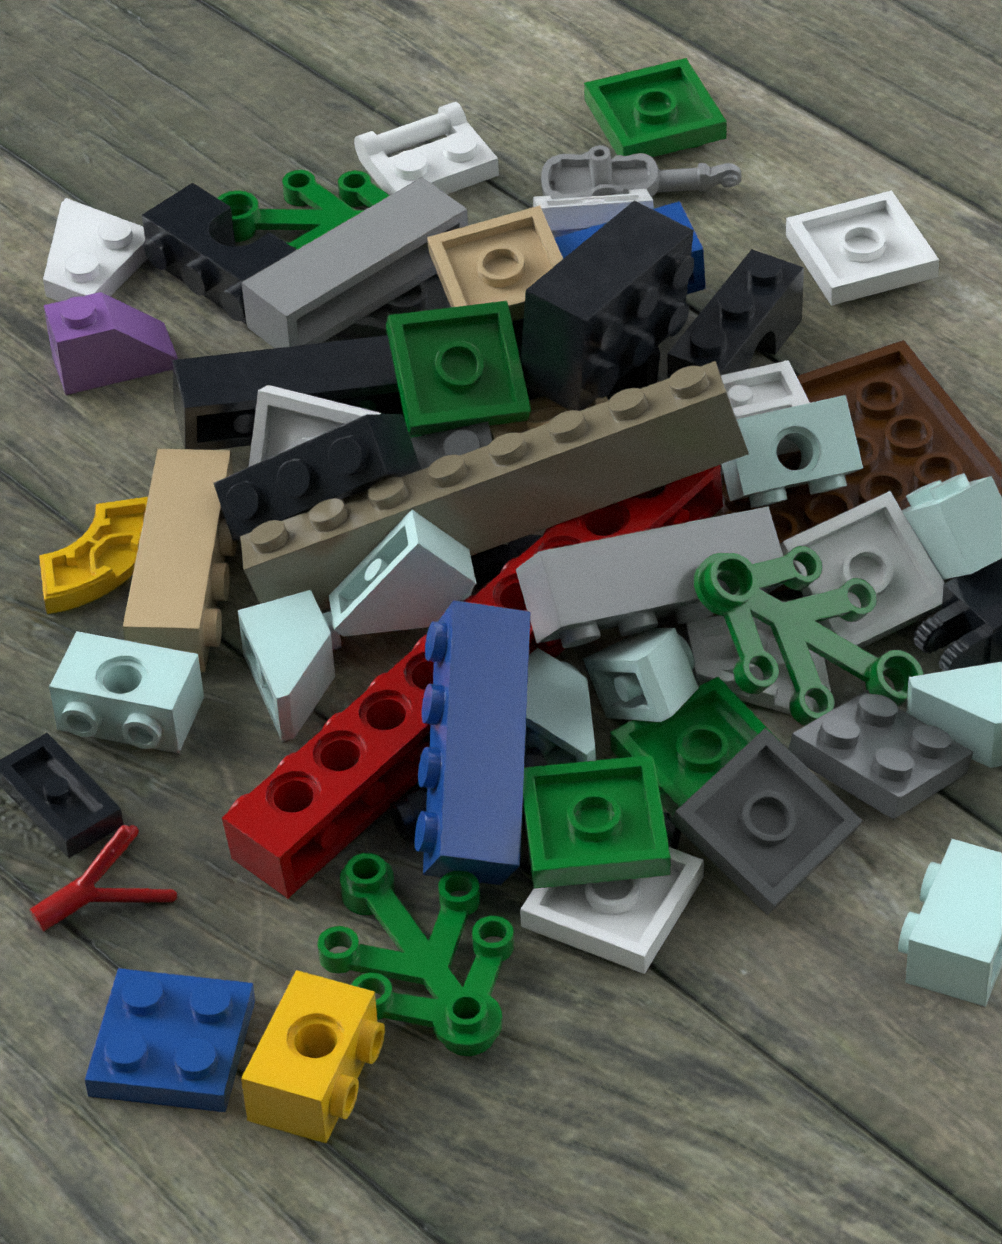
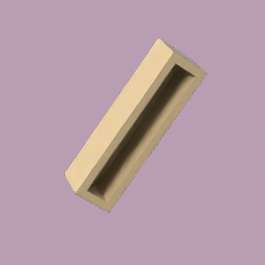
(182, 555)

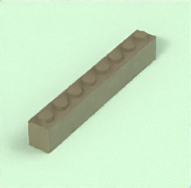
(511, 484)

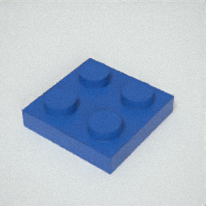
(170, 1040)

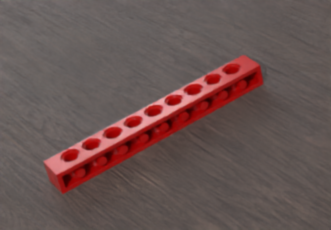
(375, 746)

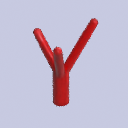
(83, 891)

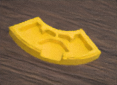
(97, 560)

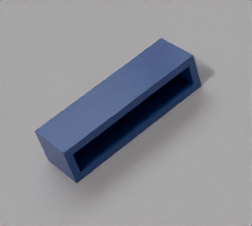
(475, 742)

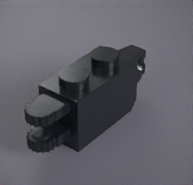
(969, 619)

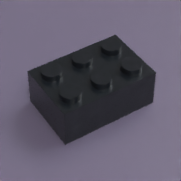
(606, 306)

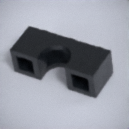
(196, 244)
(750, 311)
(317, 470)

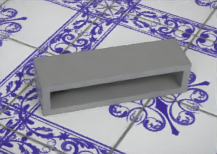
(350, 268)
(636, 576)

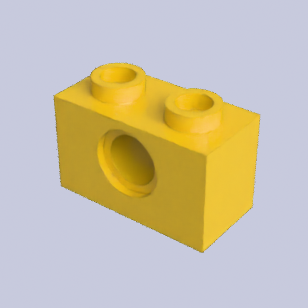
(312, 1057)

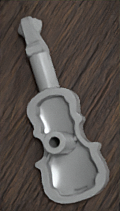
(599, 175)

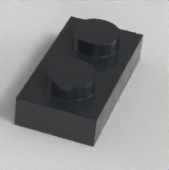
(59, 795)

